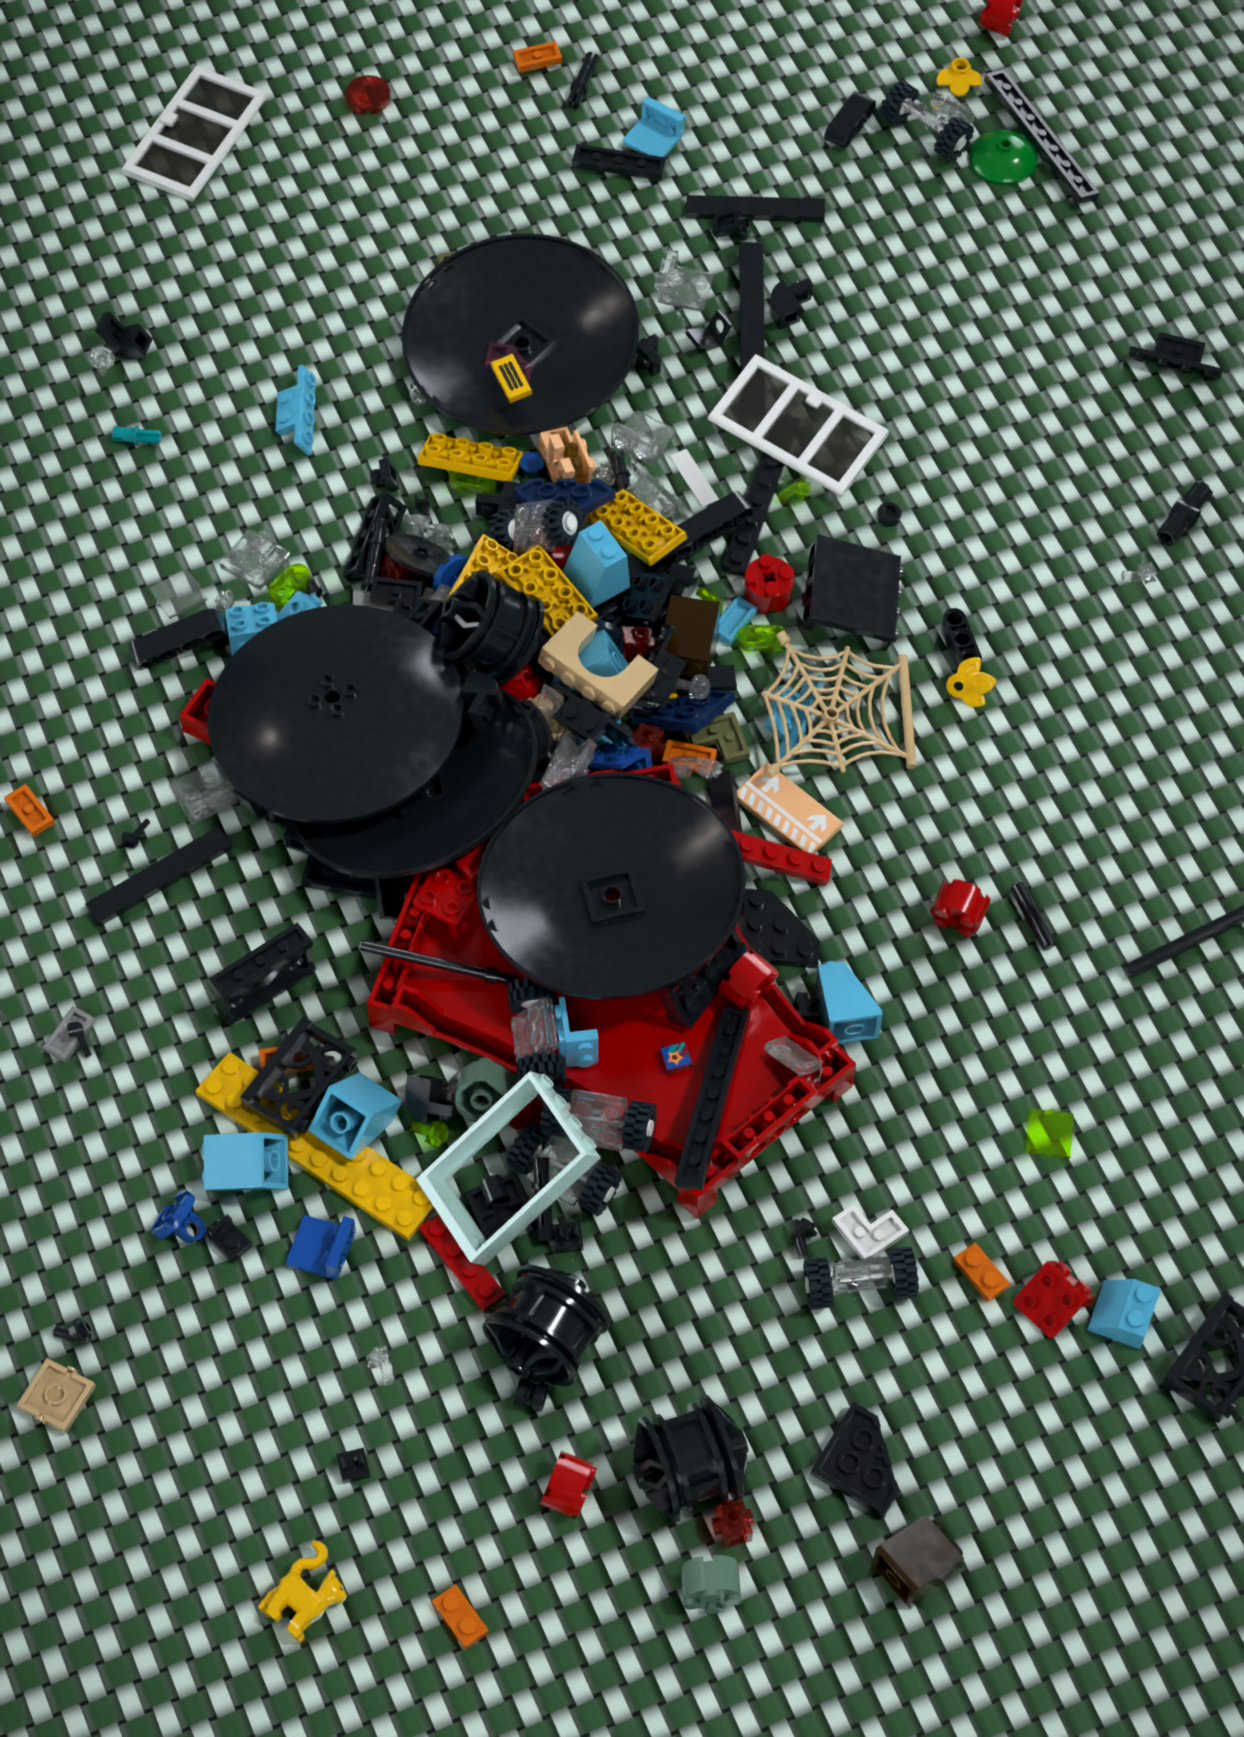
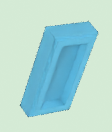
(734, 618)

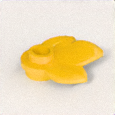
(959, 77)
(973, 681)

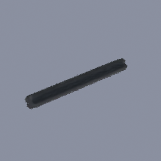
(1185, 942)

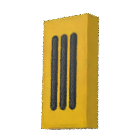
(511, 378)

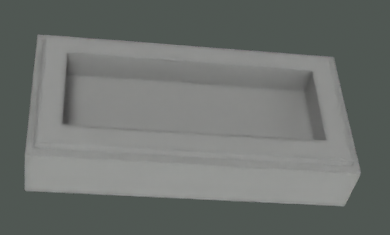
(59, 1043)

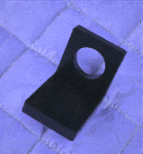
(709, 336)

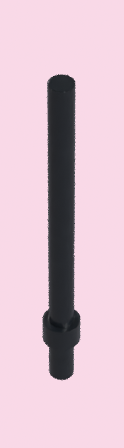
(488, 974)

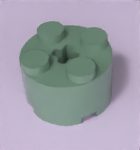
(480, 1088)
(710, 1583)

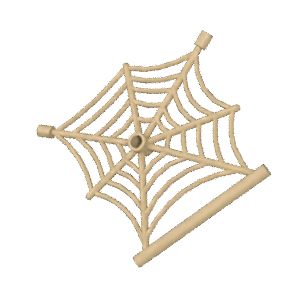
(830, 714)

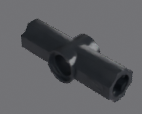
(1184, 513)

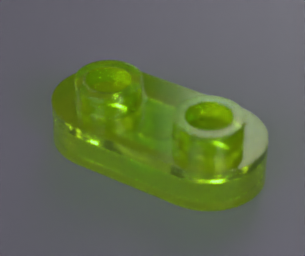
(472, 484)
(286, 583)
(761, 637)

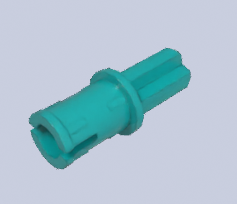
(135, 435)

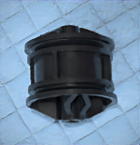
(490, 626)
(546, 1325)
(690, 1458)

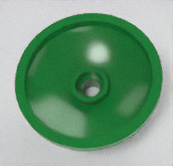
(1003, 157)

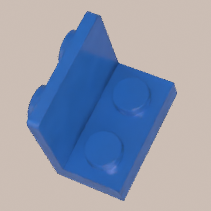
(621, 758)
(322, 1246)

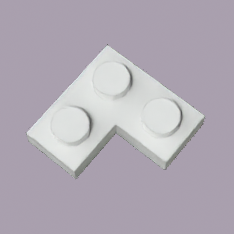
(869, 1238)

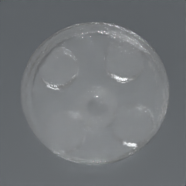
(950, 108)

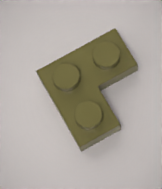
(727, 734)

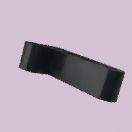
(179, 637)

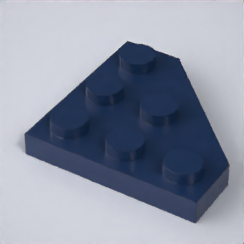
(587, 495)
(687, 713)

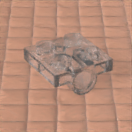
(255, 558)

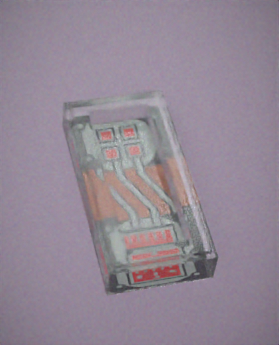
(793, 1056)

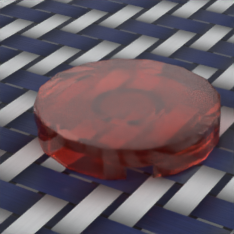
(368, 94)

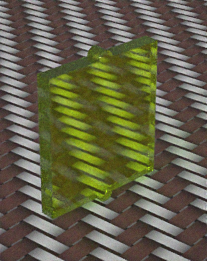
(1049, 1133)

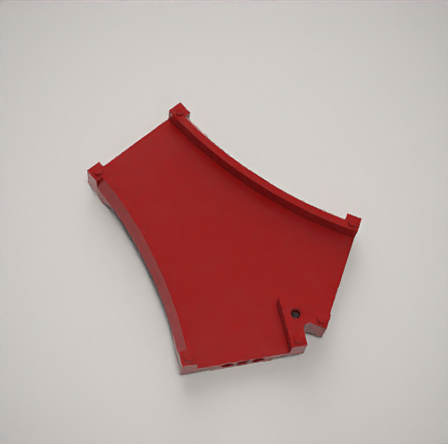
(476, 1016)

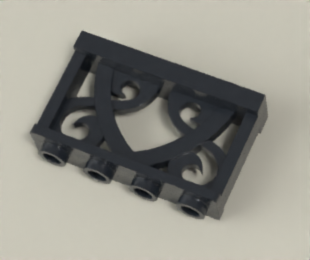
(263, 974)
(700, 990)
(298, 1043)
(1186, 1369)

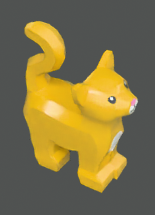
(300, 1597)

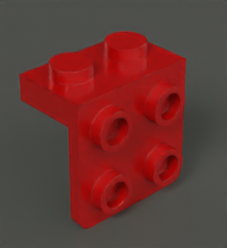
(450, 899)
(1053, 1297)

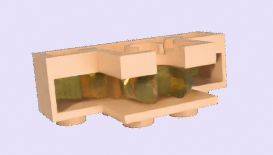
(566, 456)

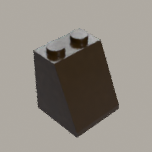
(694, 634)
(917, 1560)

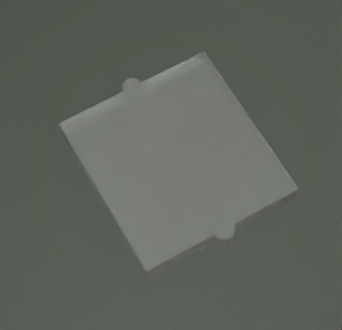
(178, 594)

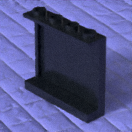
(852, 589)

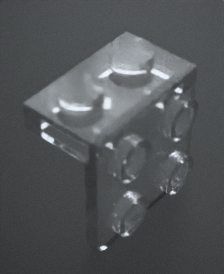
(682, 285)
(642, 437)

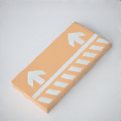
(788, 811)

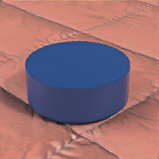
(532, 464)

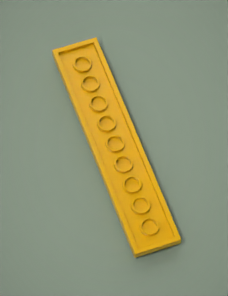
(365, 1180)

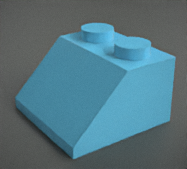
(1124, 1311)

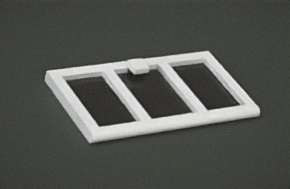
(194, 133)
(798, 425)

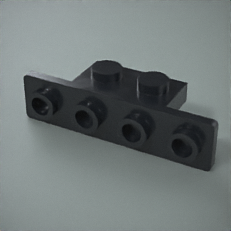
(1177, 352)
(668, 665)
(587, 721)

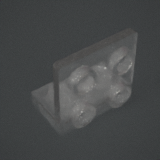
(203, 793)

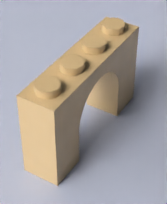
(612, 693)

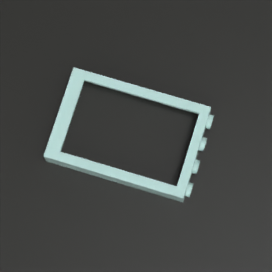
(449, 1206)

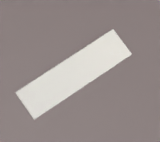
(694, 477)

